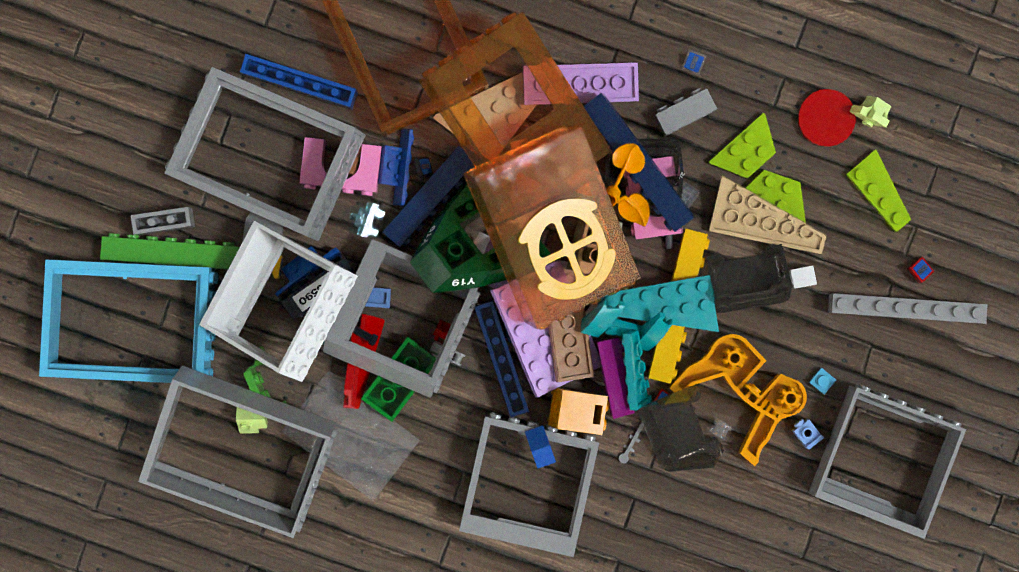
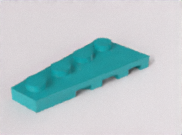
(635, 369)

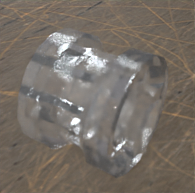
(720, 429)

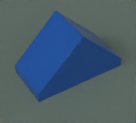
(540, 446)

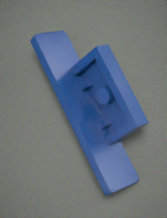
(395, 166)
(301, 267)

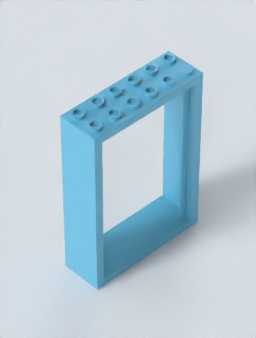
(202, 340)

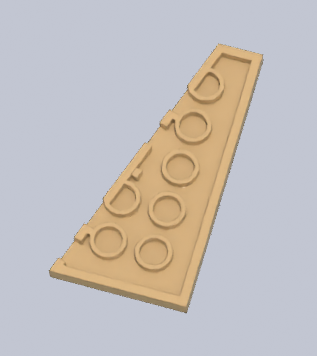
(751, 217)

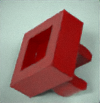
(441, 330)

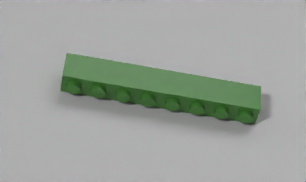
(167, 252)

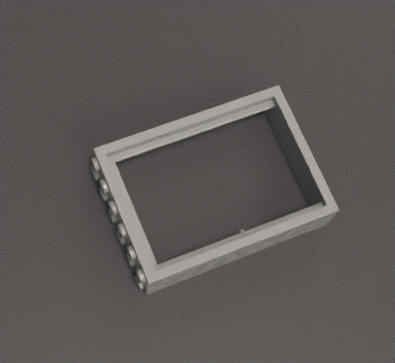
(332, 184)
(218, 495)

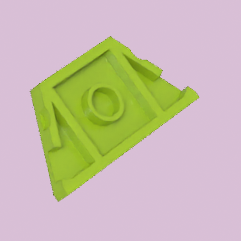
(747, 150)
(779, 191)

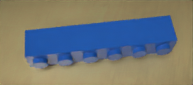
(299, 81)

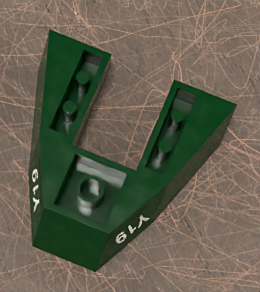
(450, 258)

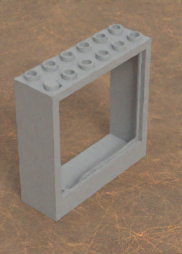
(337, 339)
(874, 506)
(524, 533)

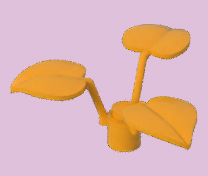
(636, 207)

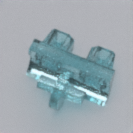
(371, 212)

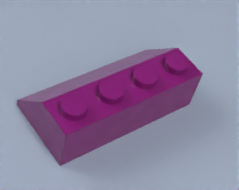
(614, 376)

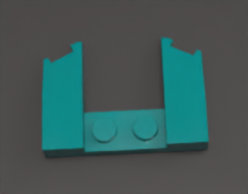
(604, 319)

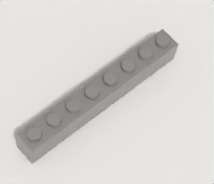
(907, 308)

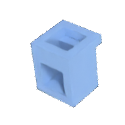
(811, 440)

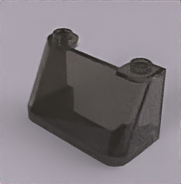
(749, 280)

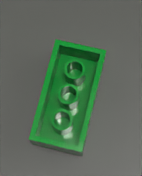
(390, 397)

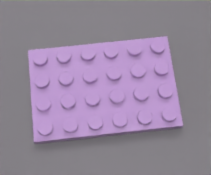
(532, 344)

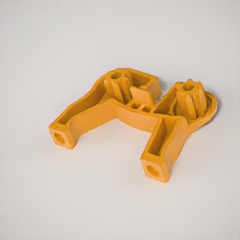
(737, 362)

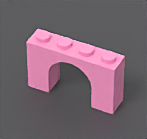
(363, 180)
(655, 225)

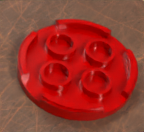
(826, 118)

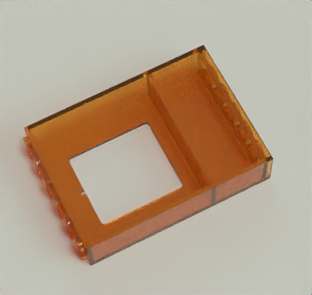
(465, 120)

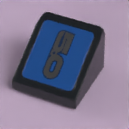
(423, 167)

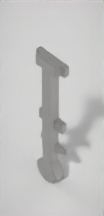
(623, 458)

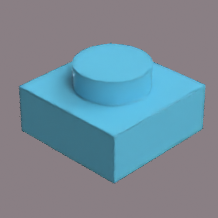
(822, 381)

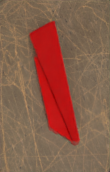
(356, 377)

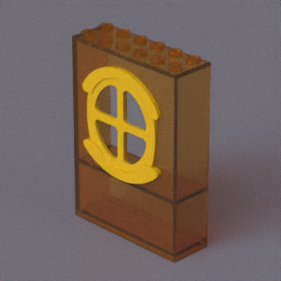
(539, 187)

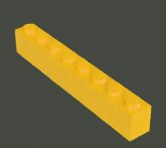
(687, 266)

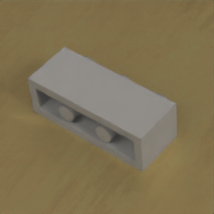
(685, 111)
(162, 221)

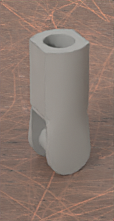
(435, 349)

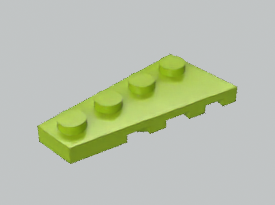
(877, 187)

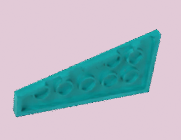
(685, 301)

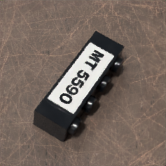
(301, 295)

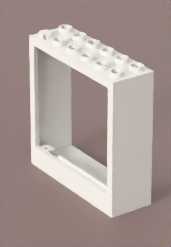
(245, 283)

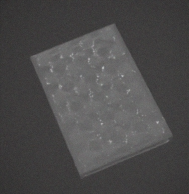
(366, 444)

